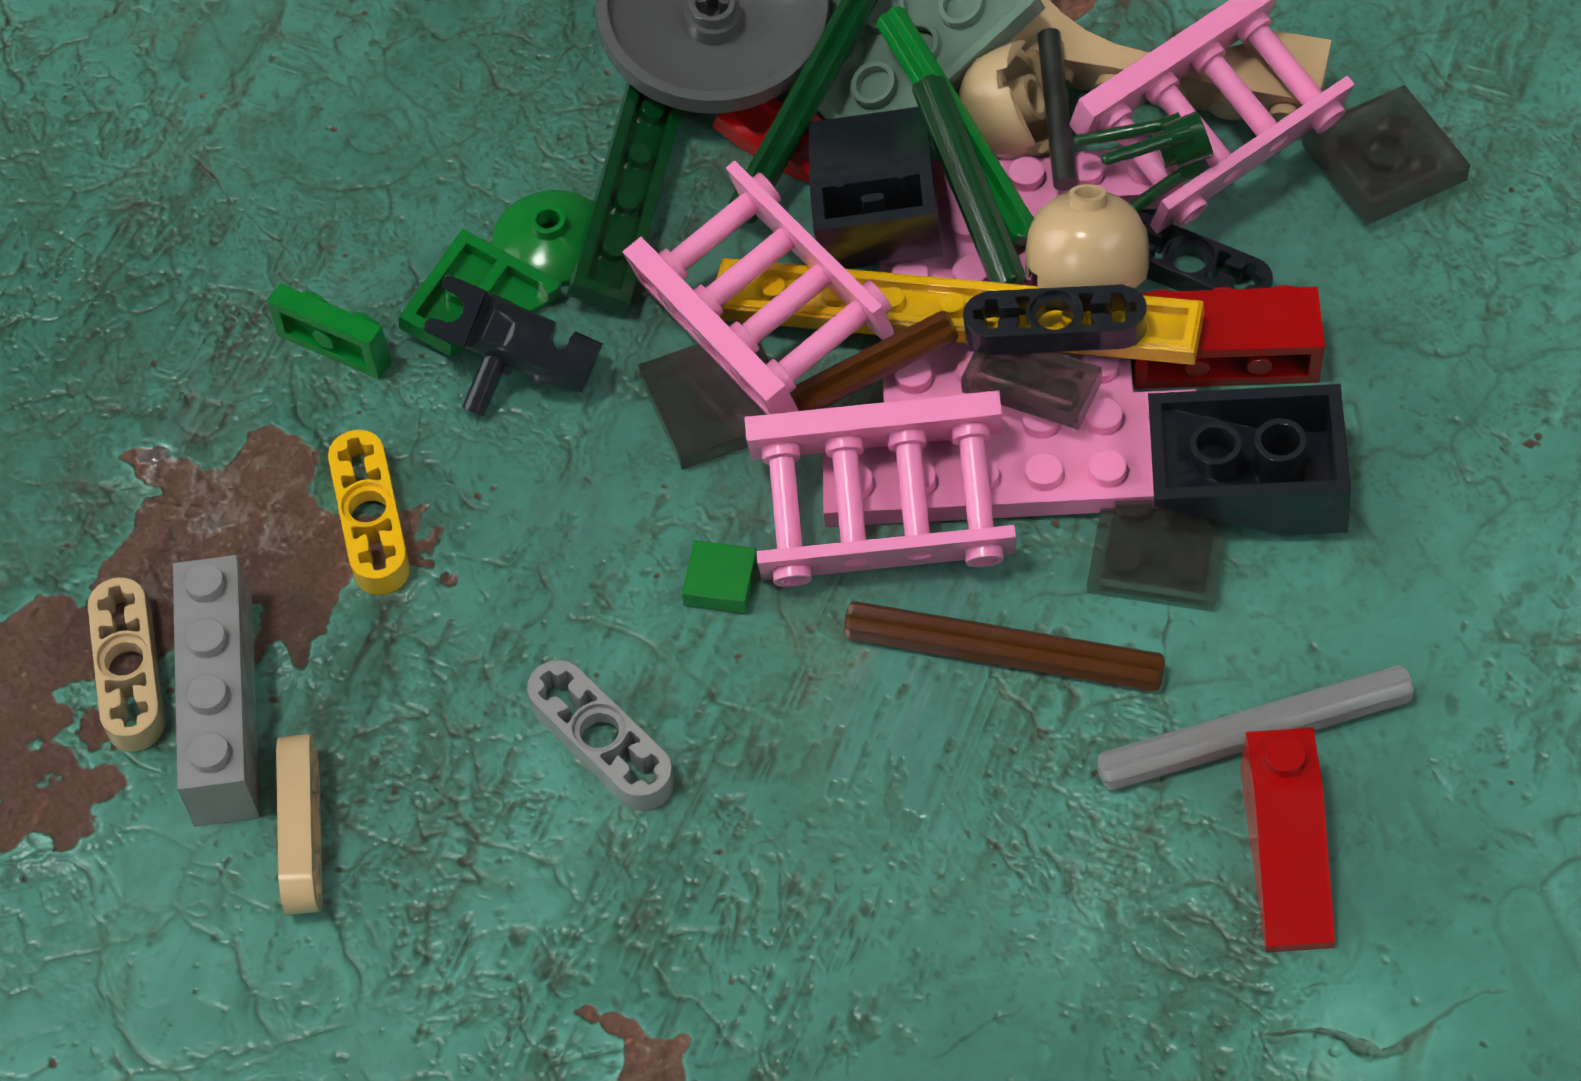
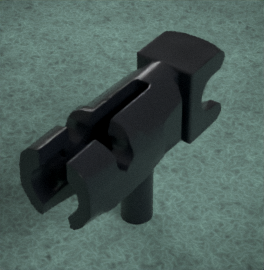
(510, 340)

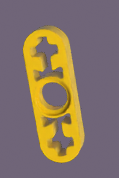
(386, 528)

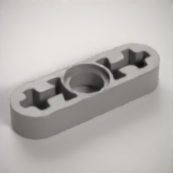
(603, 762)

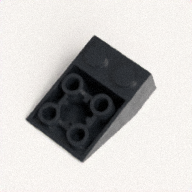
(874, 188)

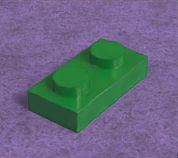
(329, 331)

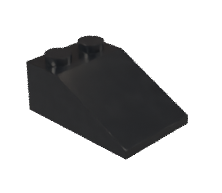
(1253, 457)

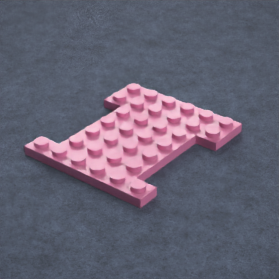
(1034, 462)

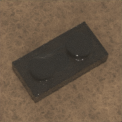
(1036, 384)

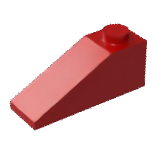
(1288, 838)

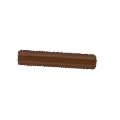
(875, 362)

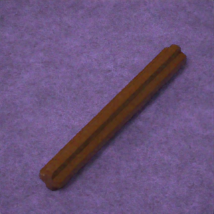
(1004, 646)

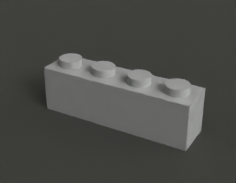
(215, 691)

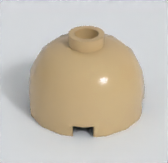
(1008, 101)
(1087, 241)

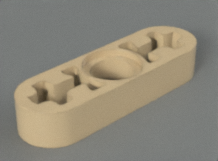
(143, 682)
(299, 824)

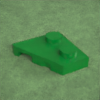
(482, 266)

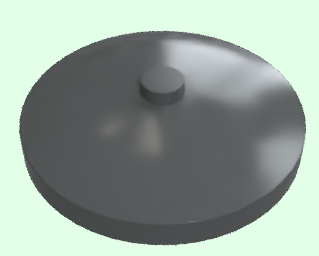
(710, 51)

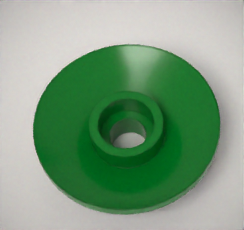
(526, 235)

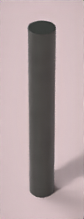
(1057, 109)

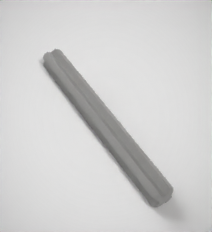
(1226, 734)

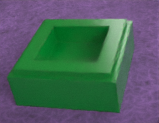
(719, 576)

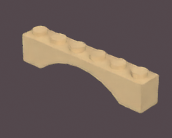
(1094, 60)

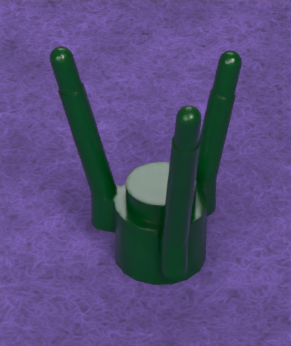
(1176, 139)

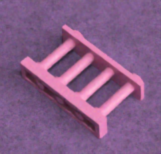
(1203, 50)
(736, 345)
(843, 437)

